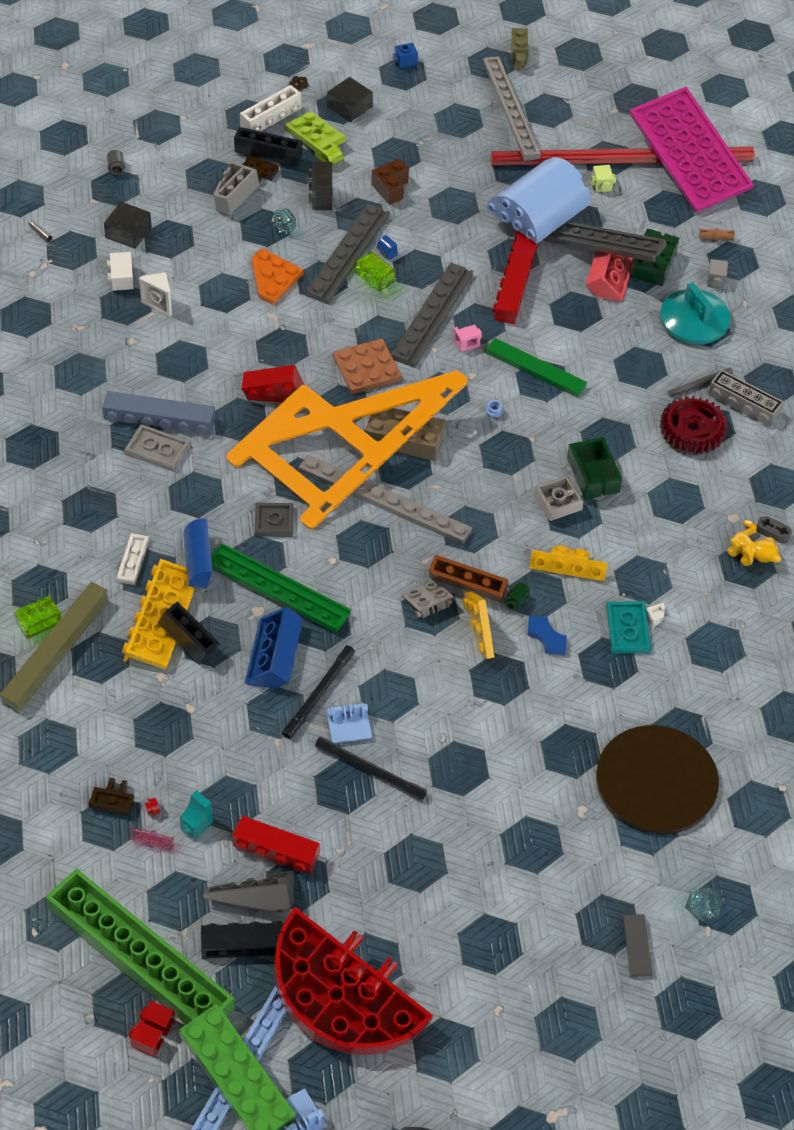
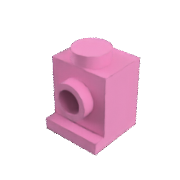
(467, 337)

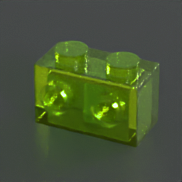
(375, 271)
(37, 617)

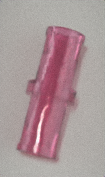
(151, 838)

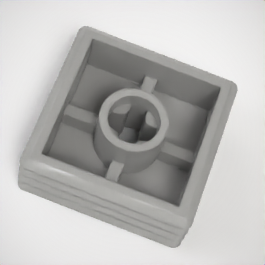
(558, 498)

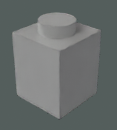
(717, 273)

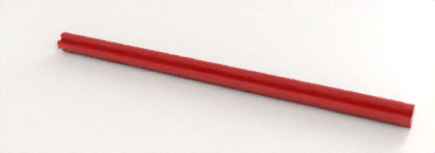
(600, 156)

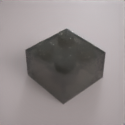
(349, 99)
(321, 185)
(127, 225)

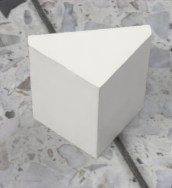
(156, 292)

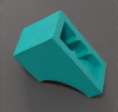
(196, 816)

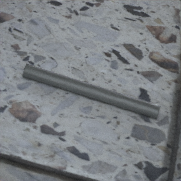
(699, 382)

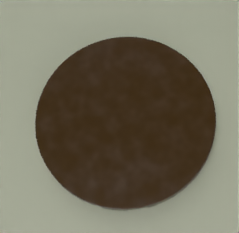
(657, 779)

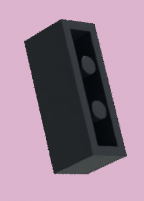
(188, 632)

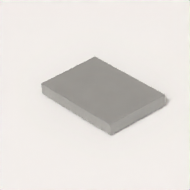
(157, 447)

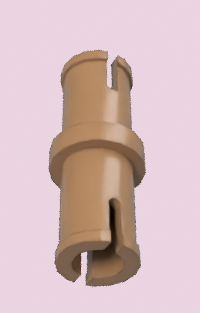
(716, 234)

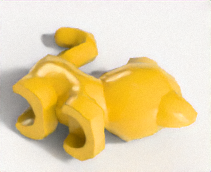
(762, 550)

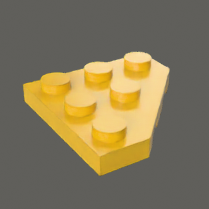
(479, 622)

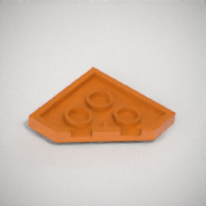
(273, 275)

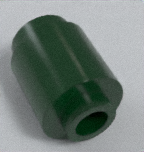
(517, 596)

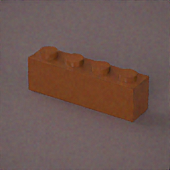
(468, 578)

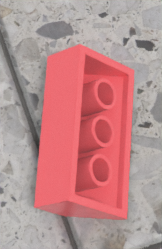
(609, 275)

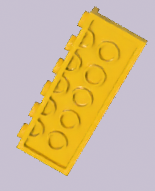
(148, 639)

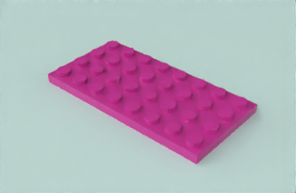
(691, 149)

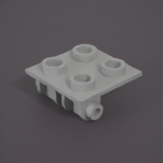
(428, 598)

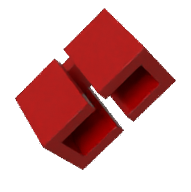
(155, 1022)

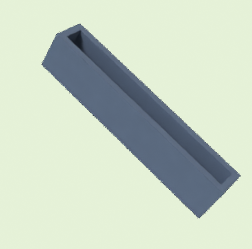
(158, 412)

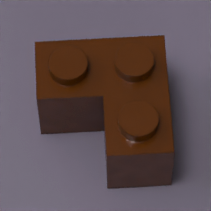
(390, 180)

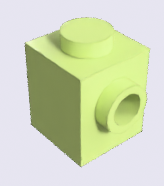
(602, 178)

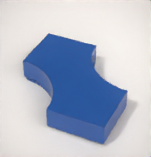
(552, 641)

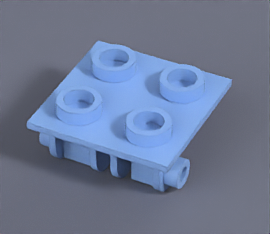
(349, 723)
(307, 1114)

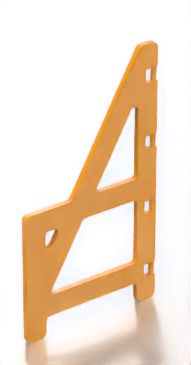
(283, 425)

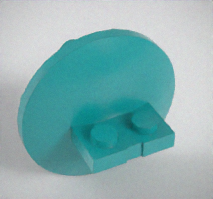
(695, 315)

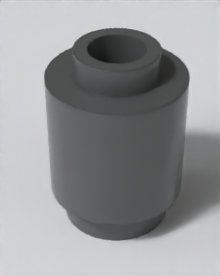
(115, 162)

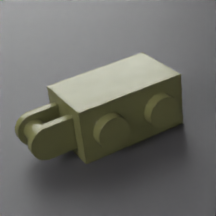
(519, 47)

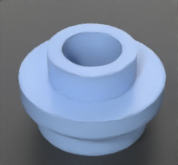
(494, 408)

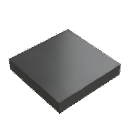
(274, 520)

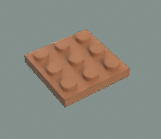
(367, 366)

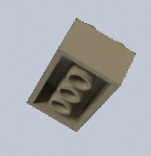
(422, 444)

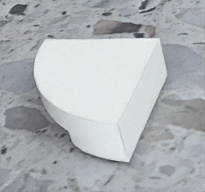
(656, 613)

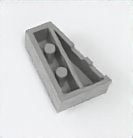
(235, 187)

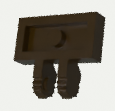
(264, 169)
(112, 801)

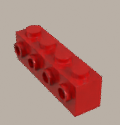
(276, 845)

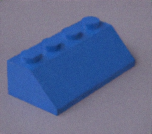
(274, 649)

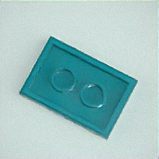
(628, 627)

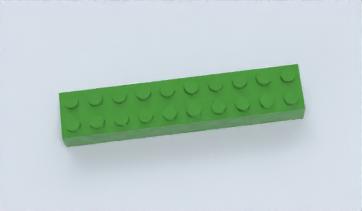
(136, 948)

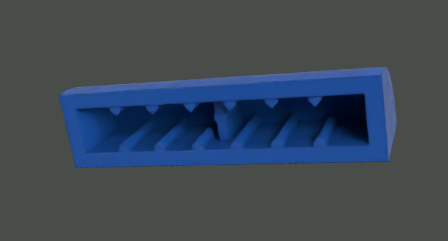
(197, 553)

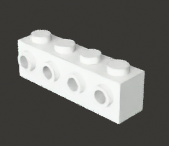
(271, 109)

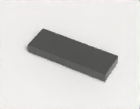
(637, 945)

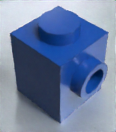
(405, 55)

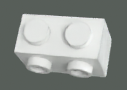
(121, 271)

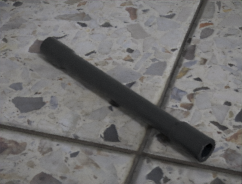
(295, 723)
(409, 787)

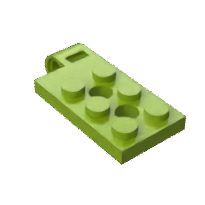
(318, 136)

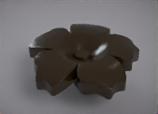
(299, 82)

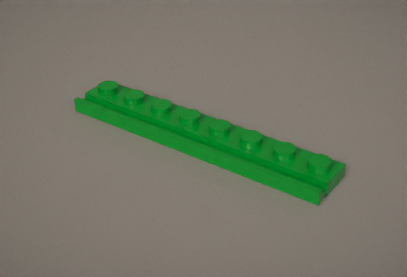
(279, 588)

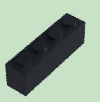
(268, 146)
(239, 939)

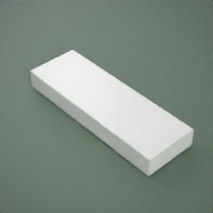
(133, 559)

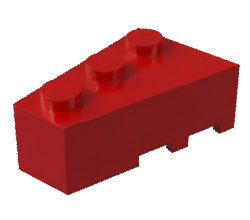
(271, 383)

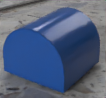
(387, 247)

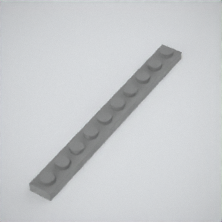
(511, 108)
(390, 501)

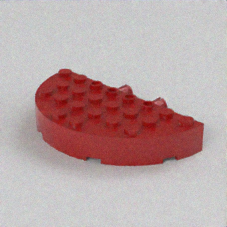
(338, 994)

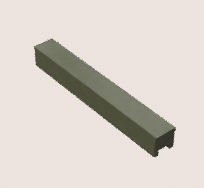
(54, 647)

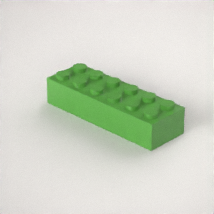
(236, 1072)

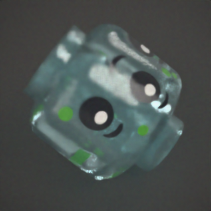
(284, 221)

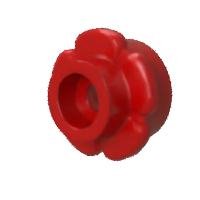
(152, 806)

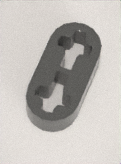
(774, 529)

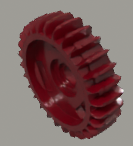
(698, 413)

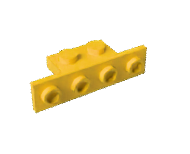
(568, 562)

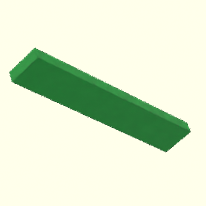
(536, 367)

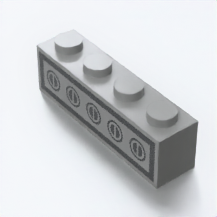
(746, 398)

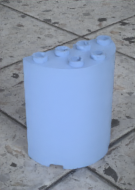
(542, 199)

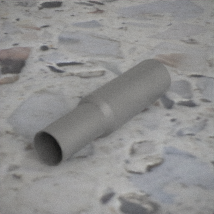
(40, 231)

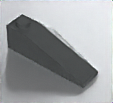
(268, 894)

